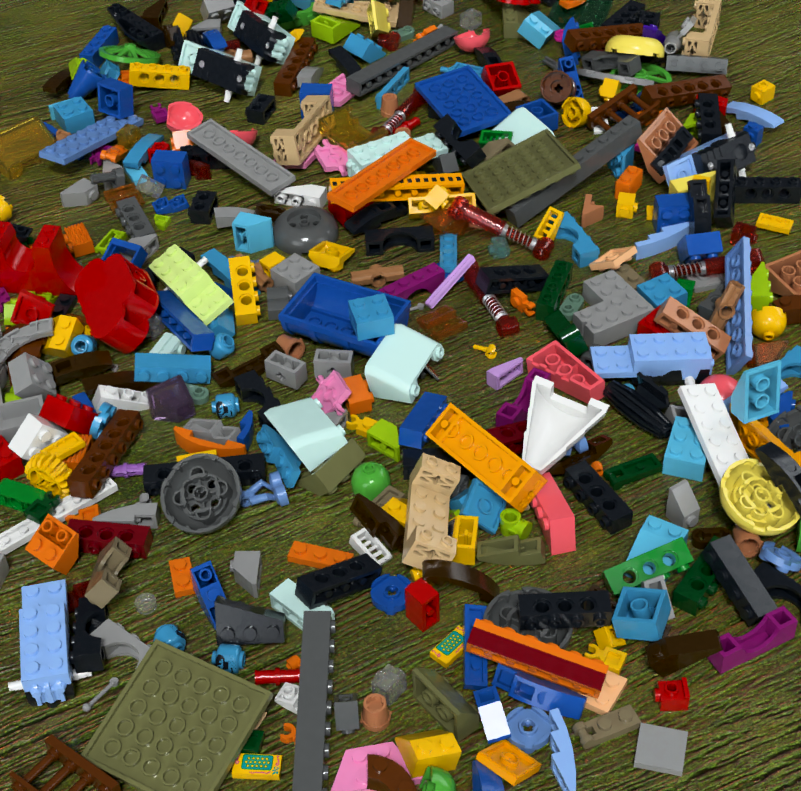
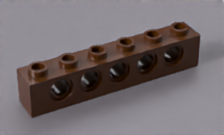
(597, 37)
(299, 57)
(685, 91)
(105, 454)

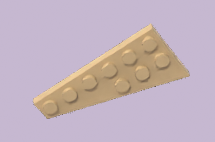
(355, 10)

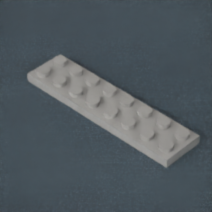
(241, 157)

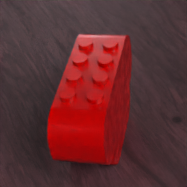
(116, 301)

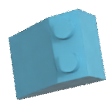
(538, 29)
(757, 392)
(654, 534)

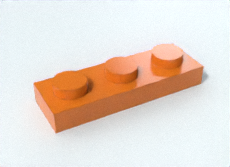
(315, 555)

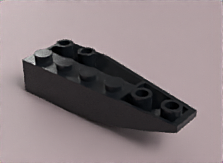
(137, 28)

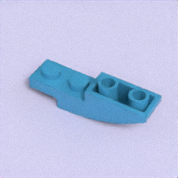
(279, 453)

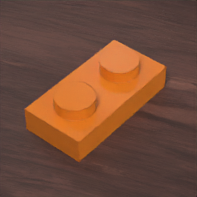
(181, 576)

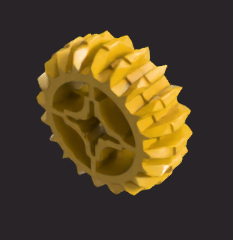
(48, 474)

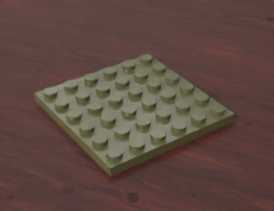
(520, 171)
(177, 723)

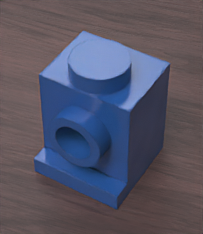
(755, 132)

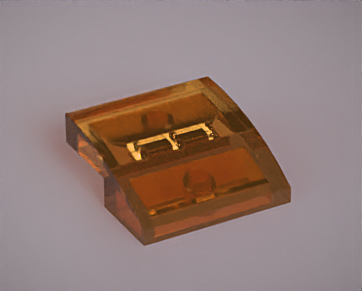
(120, 193)
(441, 323)

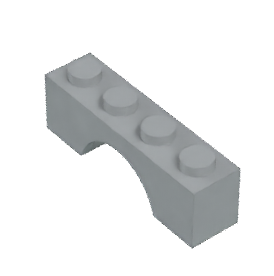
(120, 642)

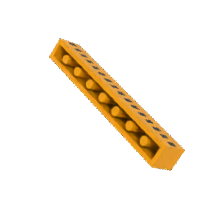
(413, 186)

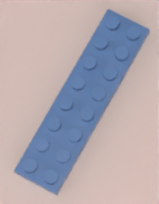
(87, 139)
(740, 325)

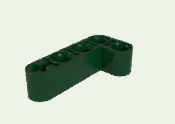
(566, 333)

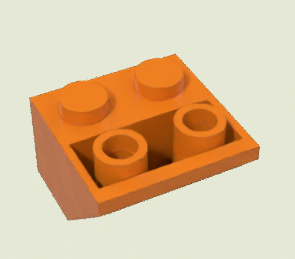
(55, 544)

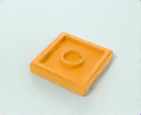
(508, 762)

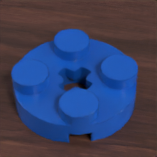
(379, 593)

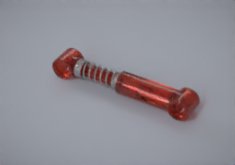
(403, 112)
(463, 210)
(706, 267)
(505, 324)

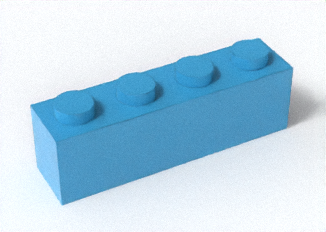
(162, 367)

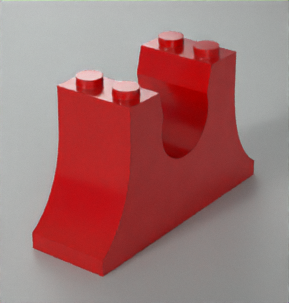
(39, 269)

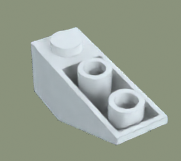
(302, 195)
(120, 398)

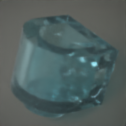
(499, 248)

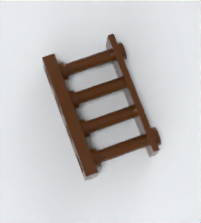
(619, 102)
(72, 763)

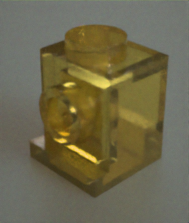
(128, 135)

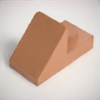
(591, 212)

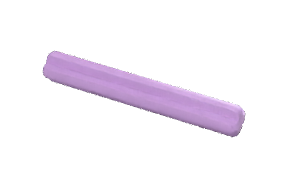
(450, 281)

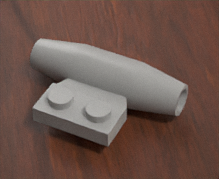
(674, 38)

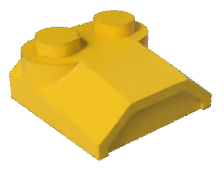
(330, 255)

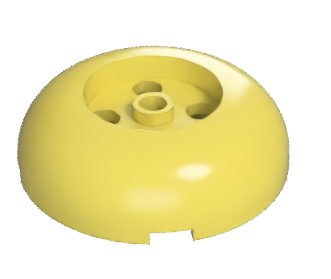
(635, 45)
(745, 496)

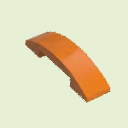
(191, 444)

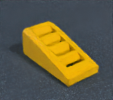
(544, 223)

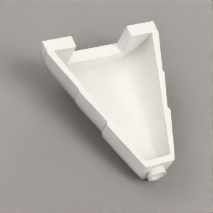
(555, 424)

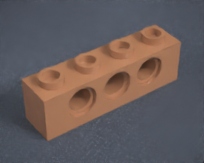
(679, 319)

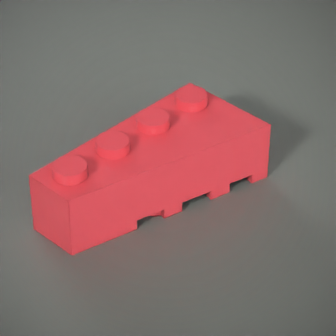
(567, 372)
(554, 517)

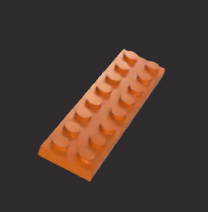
(381, 175)

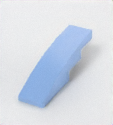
(754, 114)
(661, 241)
(563, 757)

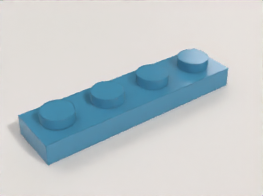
(394, 85)
(448, 252)

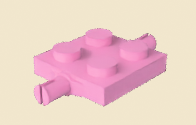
(332, 157)
(332, 392)

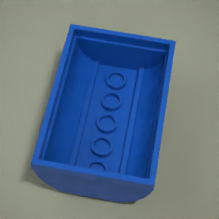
(323, 313)

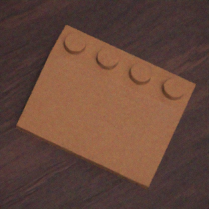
(656, 137)
(786, 275)

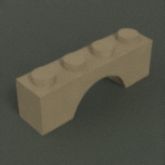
(104, 580)

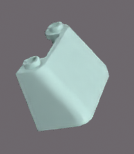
(522, 124)
(399, 362)
(307, 430)

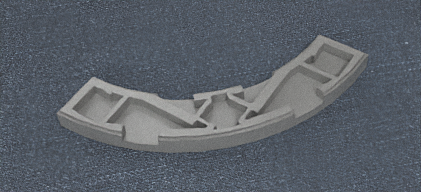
(623, 79)
(24, 335)

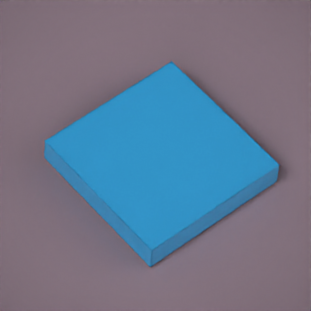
(485, 504)

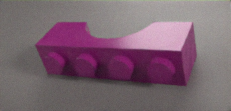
(425, 278)
(518, 410)
(772, 631)

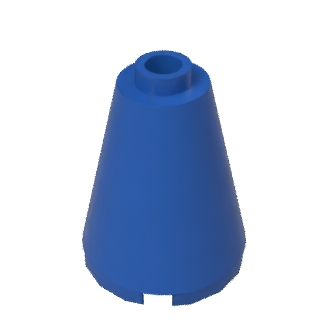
(85, 80)

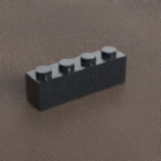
(411, 457)
(738, 580)

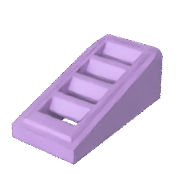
(504, 373)

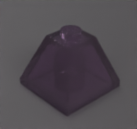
(170, 401)

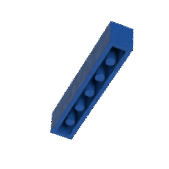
(184, 323)

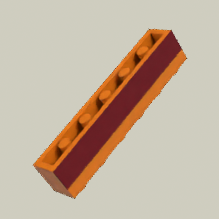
(537, 658)

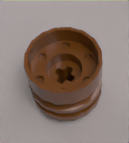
(552, 82)

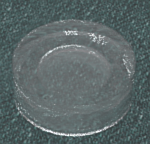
(145, 603)

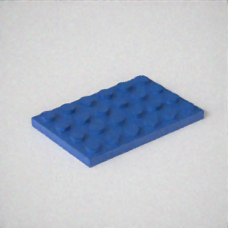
(464, 98)

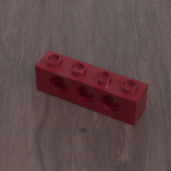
(511, 435)
(96, 535)

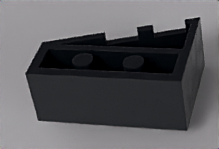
(247, 624)

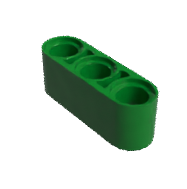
(18, 495)

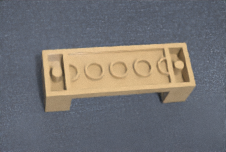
(703, 42)
(295, 144)
(428, 511)

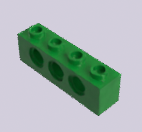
(676, 550)

